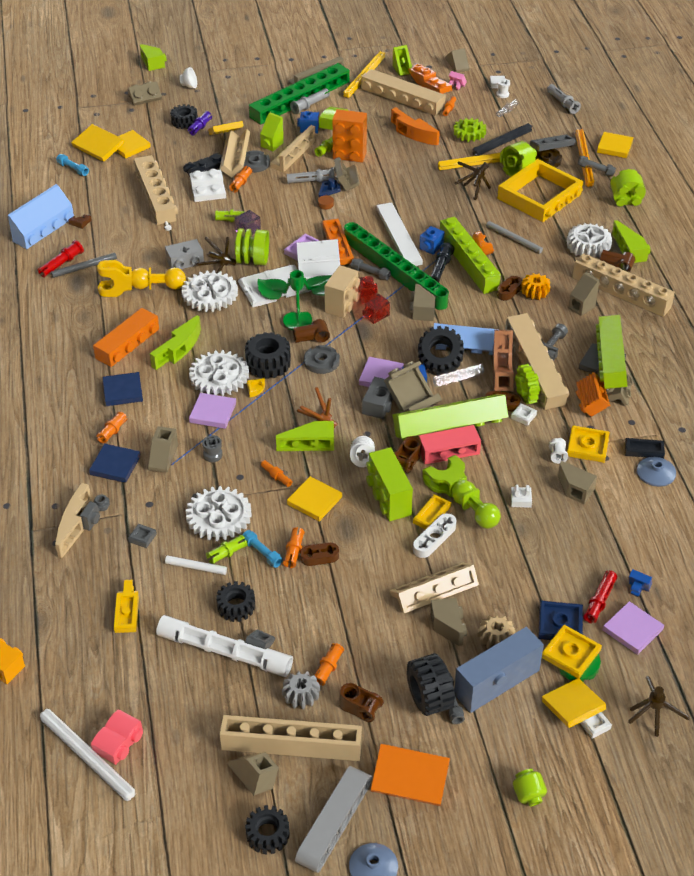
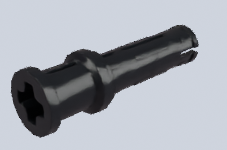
(442, 259)

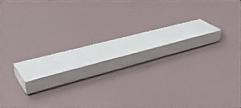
(399, 233)

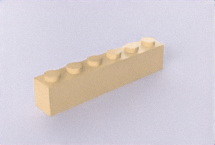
(403, 92)
(533, 352)
(291, 737)

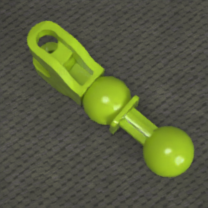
(455, 485)

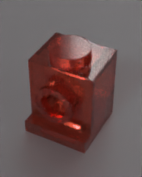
(367, 289)
(376, 309)

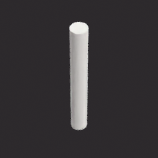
(196, 565)

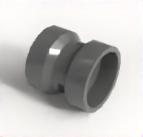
(212, 448)

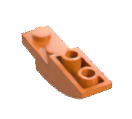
(427, 78)
(414, 129)

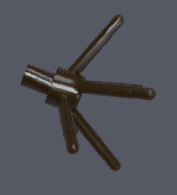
(477, 173)
(222, 258)
(655, 701)

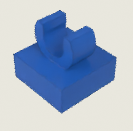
(639, 581)

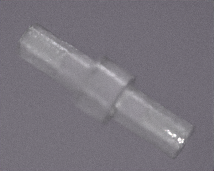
(507, 108)

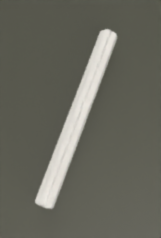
(89, 756)

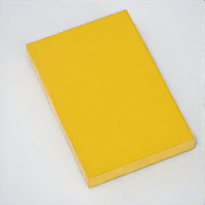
(97, 142)

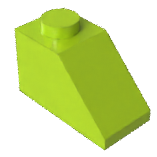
(152, 57)
(272, 132)

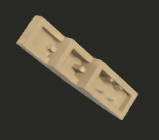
(71, 522)

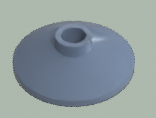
(656, 471)
(360, 865)

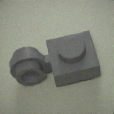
(91, 513)

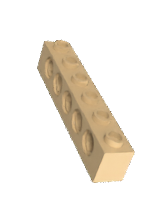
(155, 190)
(625, 285)

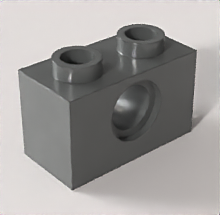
(377, 399)

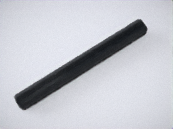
(505, 138)

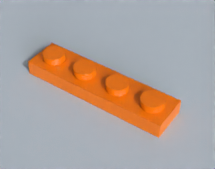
(334, 231)

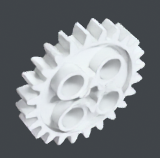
(200, 295)
(219, 373)
(218, 513)

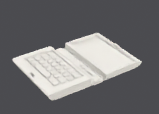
(318, 257)
(250, 286)

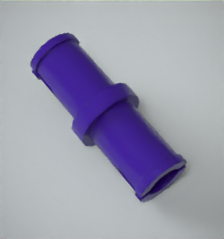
(199, 123)

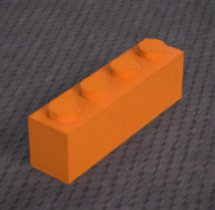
(126, 337)

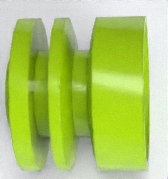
(249, 246)

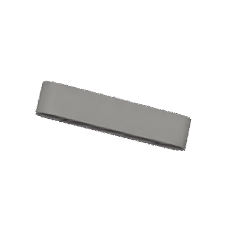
(333, 819)

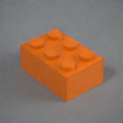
(349, 135)

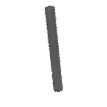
(82, 265)

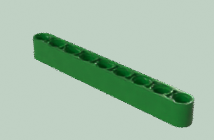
(400, 268)

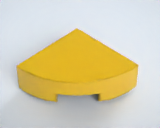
(255, 387)

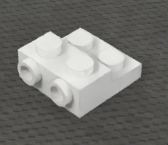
(207, 185)

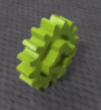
(469, 129)
(527, 384)

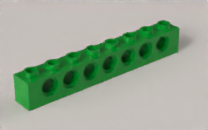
(279, 102)

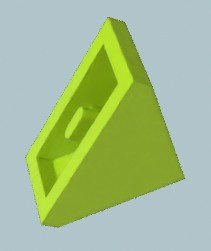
(401, 60)

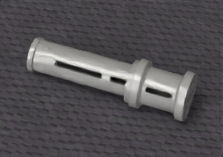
(566, 100)
(305, 102)
(291, 178)

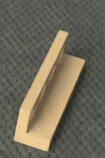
(294, 150)
(234, 152)
(435, 586)

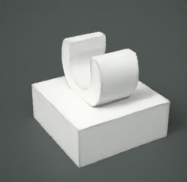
(521, 496)

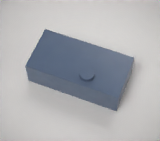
(498, 669)

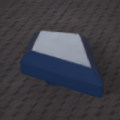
(329, 187)

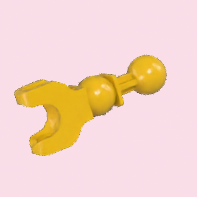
(124, 278)

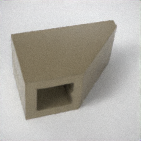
(584, 294)
(423, 304)
(163, 449)
(576, 482)
(447, 618)
(255, 771)

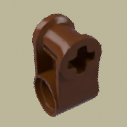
(409, 453)
(360, 703)

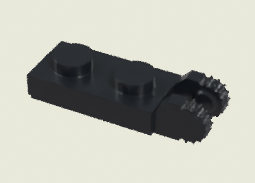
(203, 165)

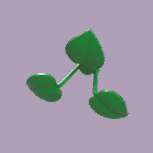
(274, 288)

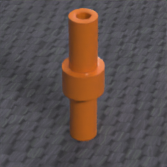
(449, 106)
(276, 473)

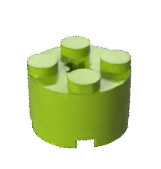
(517, 157)
(628, 188)

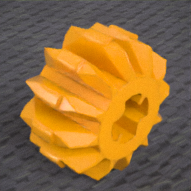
(535, 286)

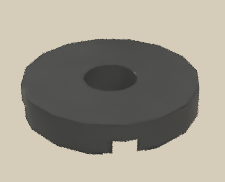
(257, 161)
(312, 361)

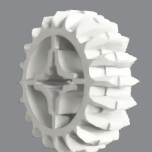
(589, 240)

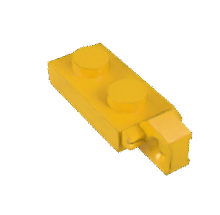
(126, 609)

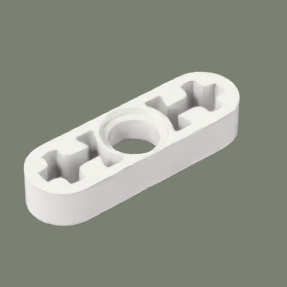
(434, 543)

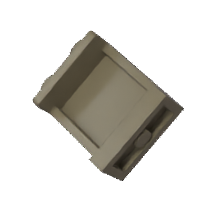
(410, 388)

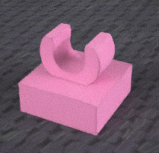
(458, 79)

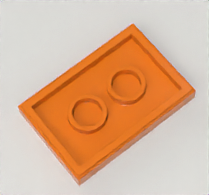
(410, 774)

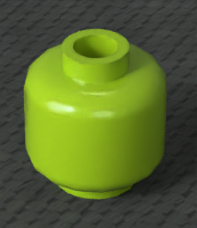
(529, 787)

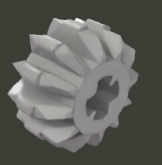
(301, 689)

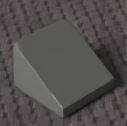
(260, 639)

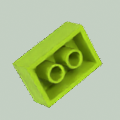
(389, 484)

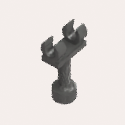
(558, 332)

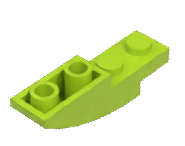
(181, 343)

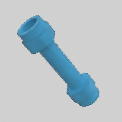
(81, 169)
(273, 558)

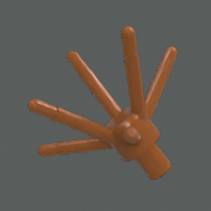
(325, 415)

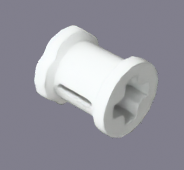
(503, 85)
(558, 450)

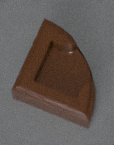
(80, 222)

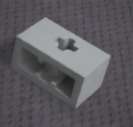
(184, 254)

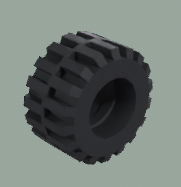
(445, 337)
(268, 355)
(430, 684)

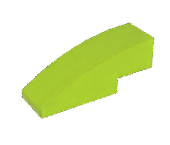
(326, 117)

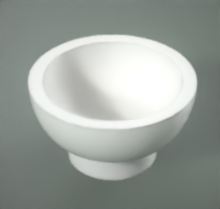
(188, 78)

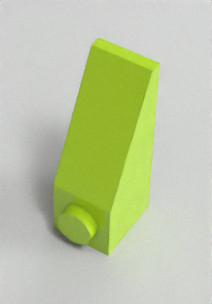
(630, 242)
(308, 437)

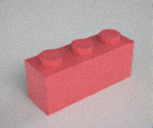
(444, 444)

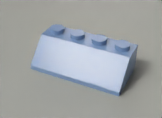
(40, 217)
(473, 338)

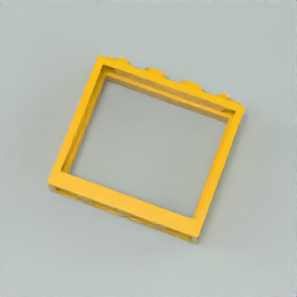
(508, 190)

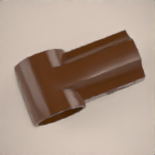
(623, 261)
(316, 331)

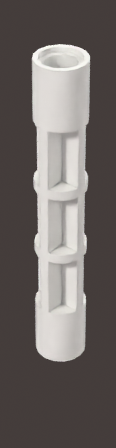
(267, 660)

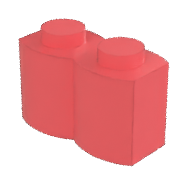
(117, 736)

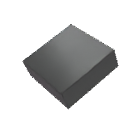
(142, 535)

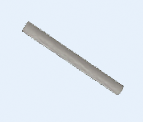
(515, 237)

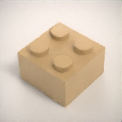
(341, 291)

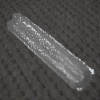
(458, 375)

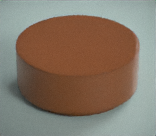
(325, 202)

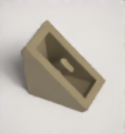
(458, 60)

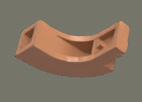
(502, 360)

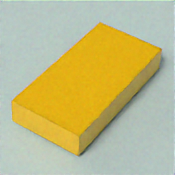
(431, 511)

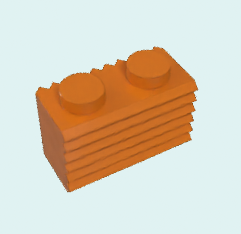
(592, 395)

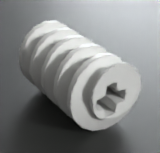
(359, 444)

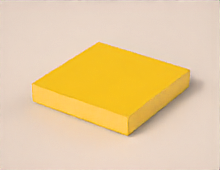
(225, 128)
(133, 144)
(615, 145)
(588, 444)
(314, 498)
(571, 651)
(573, 702)

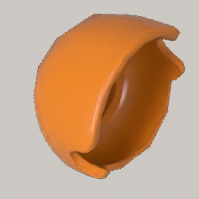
(479, 238)

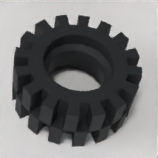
(183, 116)
(235, 611)
(267, 817)

